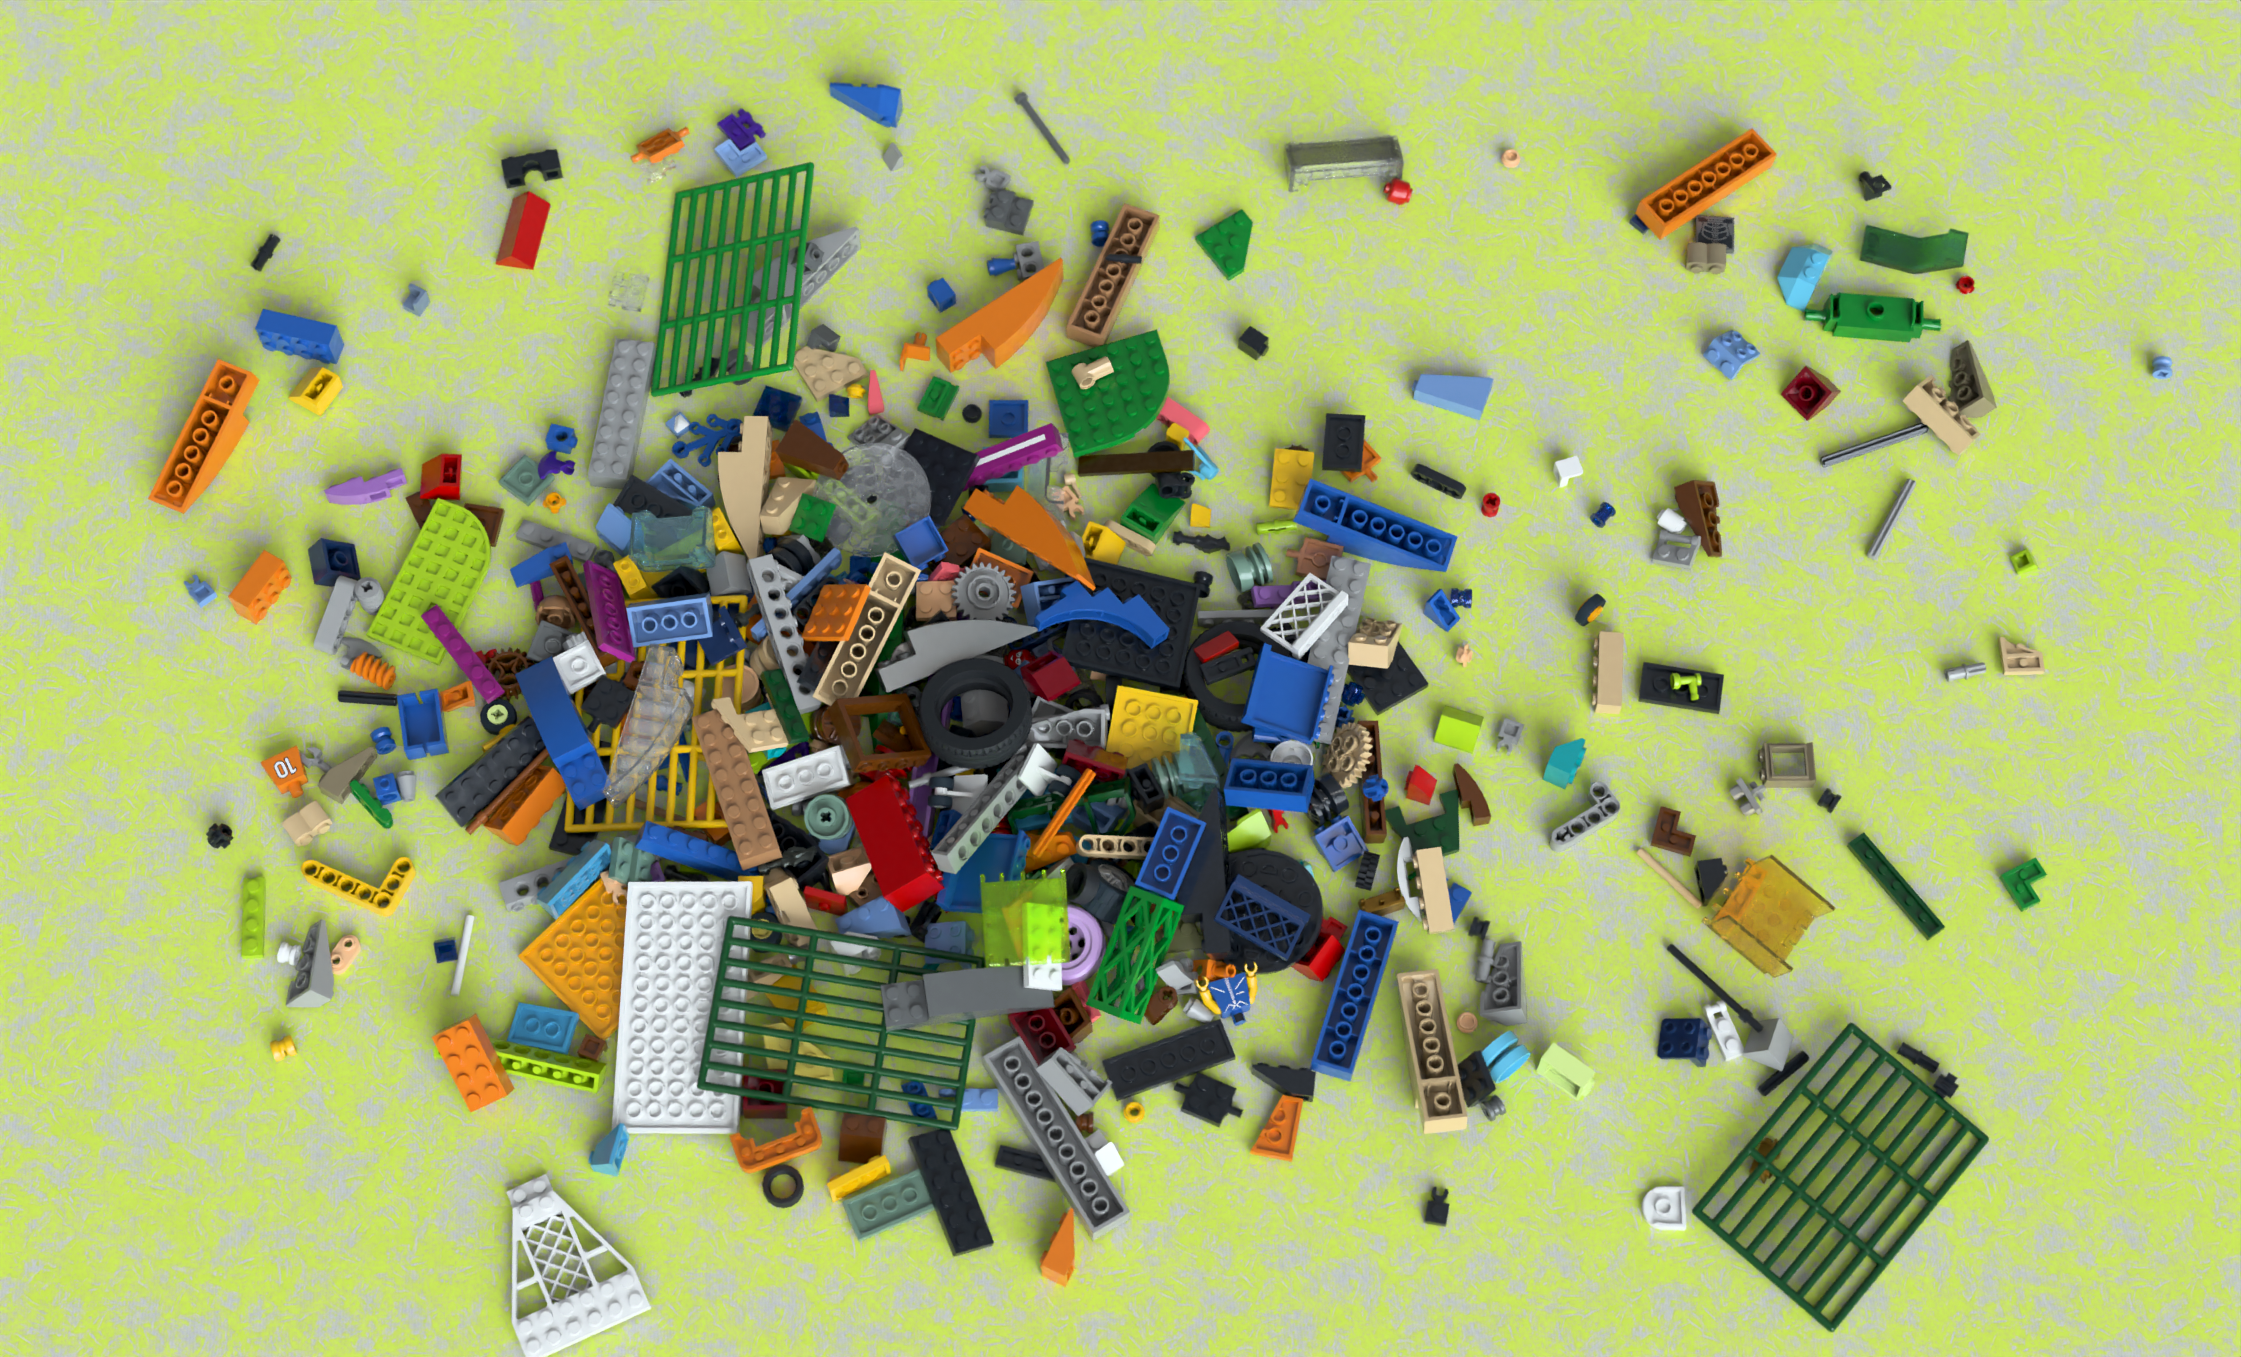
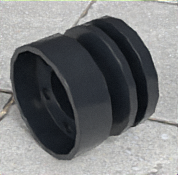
(1326, 798)

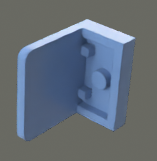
(1730, 353)
(950, 937)

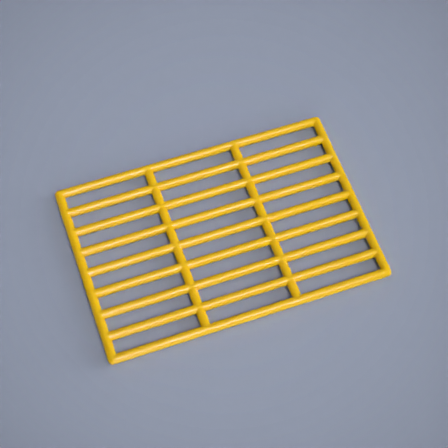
(693, 749)

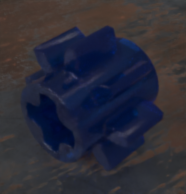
(1352, 694)

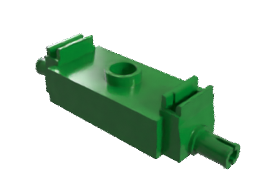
(1857, 321)

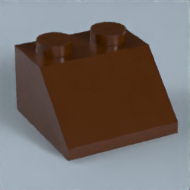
(1073, 1015)
(861, 1138)

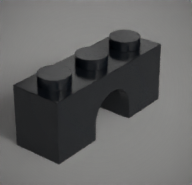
(517, 167)

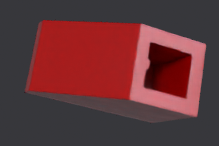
(1420, 785)

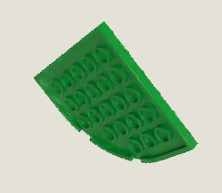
(1117, 402)

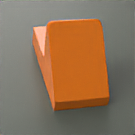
(458, 697)

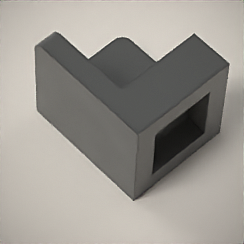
(823, 336)

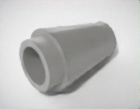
(407, 785)
(1198, 1011)

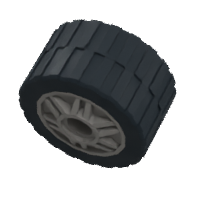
(1111, 891)

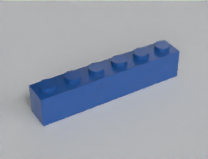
(691, 852)

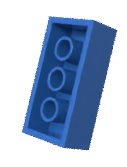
(299, 336)
(1269, 785)
(1170, 854)

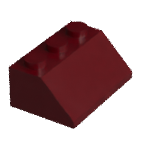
(1105, 764)
(1041, 1032)

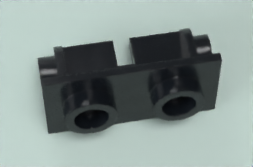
(928, 914)

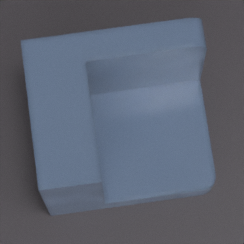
(416, 301)

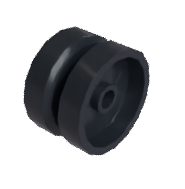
(793, 556)

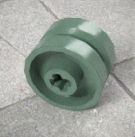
(817, 817)

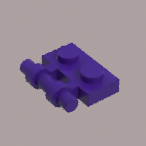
(737, 132)

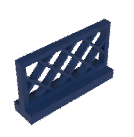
(1273, 904)

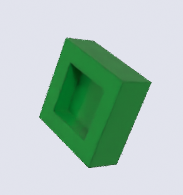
(853, 1077)

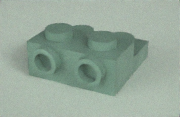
(629, 863)

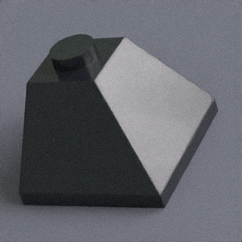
(681, 582)

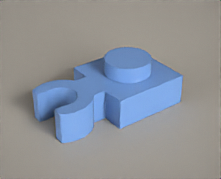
(200, 592)

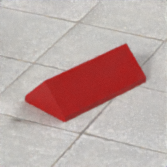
(523, 231)

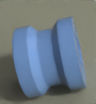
(2162, 367)

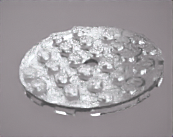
(901, 499)

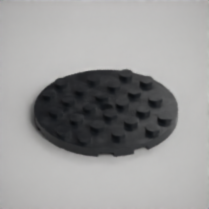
(1292, 883)

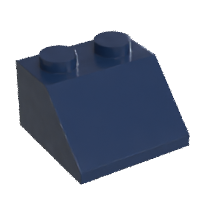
(332, 559)

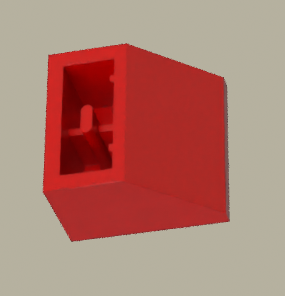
(442, 477)

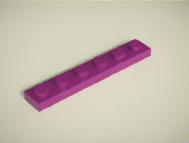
(462, 654)

